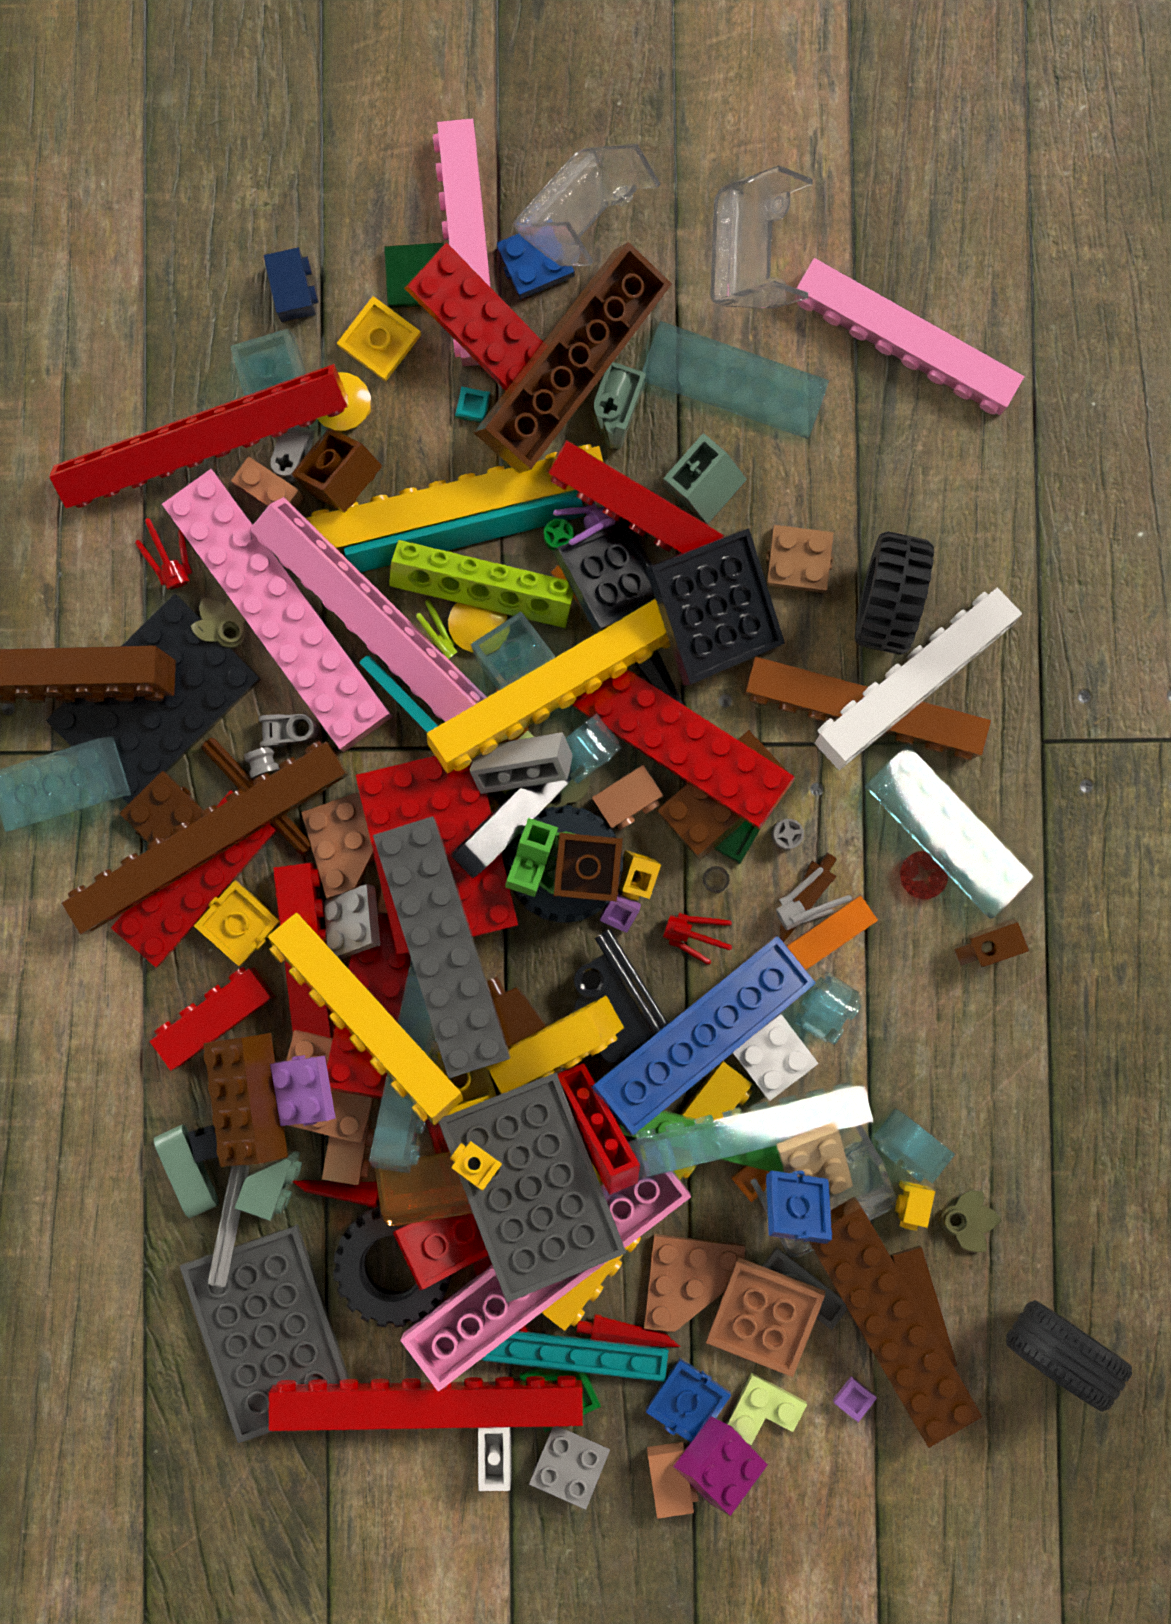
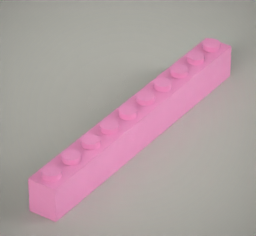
(365, 610)

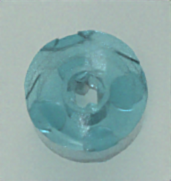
(590, 747)
(828, 1008)

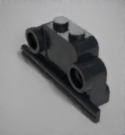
(617, 978)

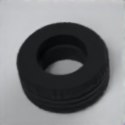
(1068, 1356)

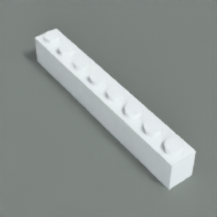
(917, 678)

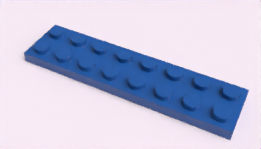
(703, 1036)

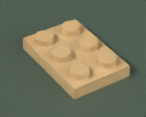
(818, 1155)

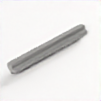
(227, 1228)

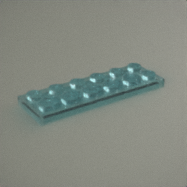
(734, 380)
(949, 831)

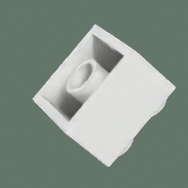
(775, 1057)

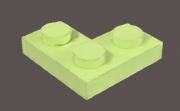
(761, 1401)

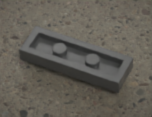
(832, 1306)

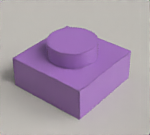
(620, 913)
(854, 1399)

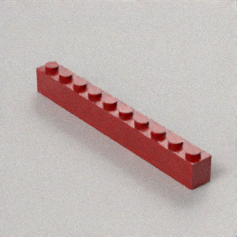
(200, 437)
(421, 1406)

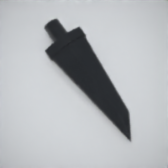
(658, 676)

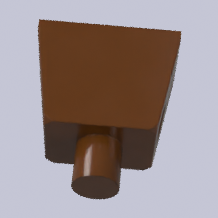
(1007, 943)
(514, 1012)

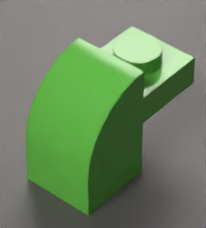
(531, 857)

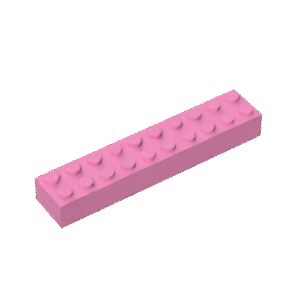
(277, 611)
(481, 1319)

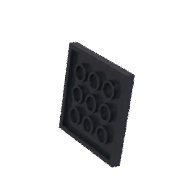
(715, 606)

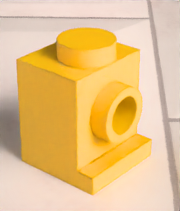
(647, 874)
(483, 1174)
(914, 1205)

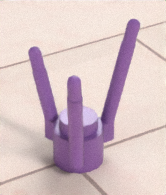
(593, 522)

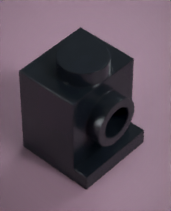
(203, 1144)

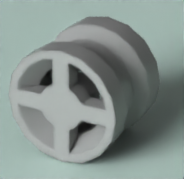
(261, 762)
(792, 833)

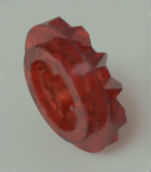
(918, 889)

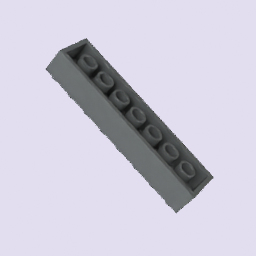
(441, 947)

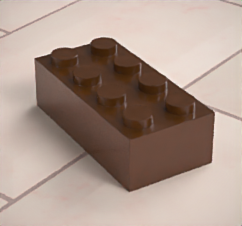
(700, 819)
(244, 1100)

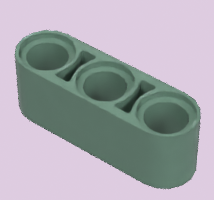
(187, 1178)

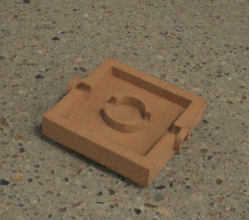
(799, 559)

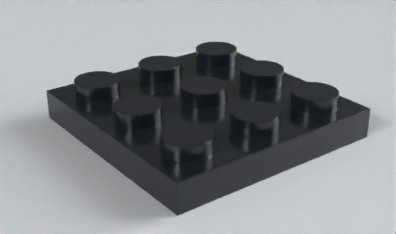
(607, 574)

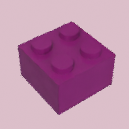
(720, 1465)

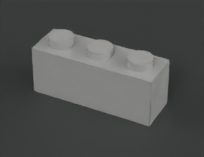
(523, 763)

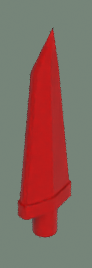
(364, 1193)
(621, 1332)

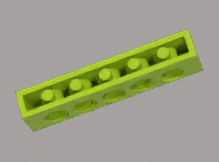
(481, 583)

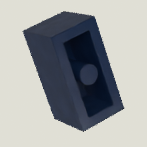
(290, 284)

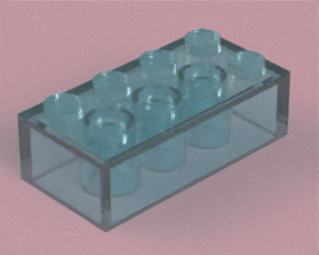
(61, 783)

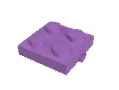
(302, 1091)

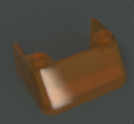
(422, 1195)

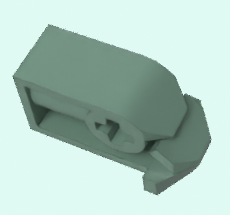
(620, 393)

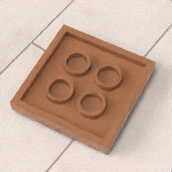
(350, 1110)
(765, 1317)

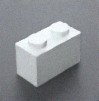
(494, 1459)

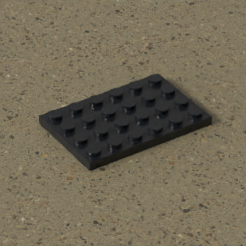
(159, 733)

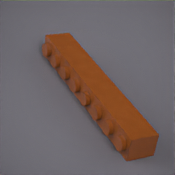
(826, 696)

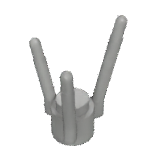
(794, 914)

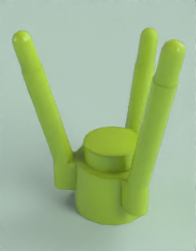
(443, 641)

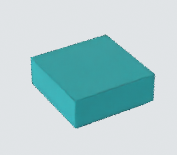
(472, 404)

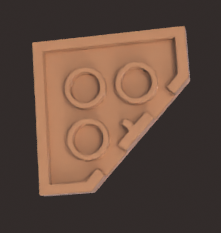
(339, 843)
(686, 1278)

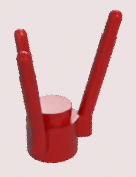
(172, 574)
(679, 930)

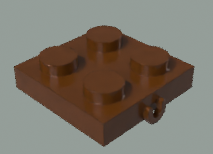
(161, 808)

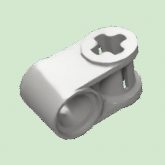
(291, 448)
(281, 730)

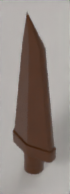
(813, 892)

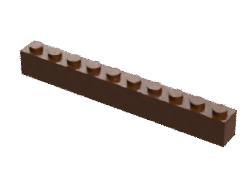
(204, 838)

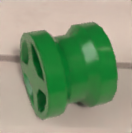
(561, 530)

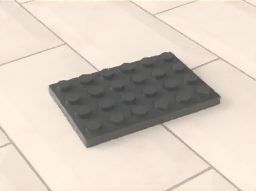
(544, 1204)
(263, 1325)

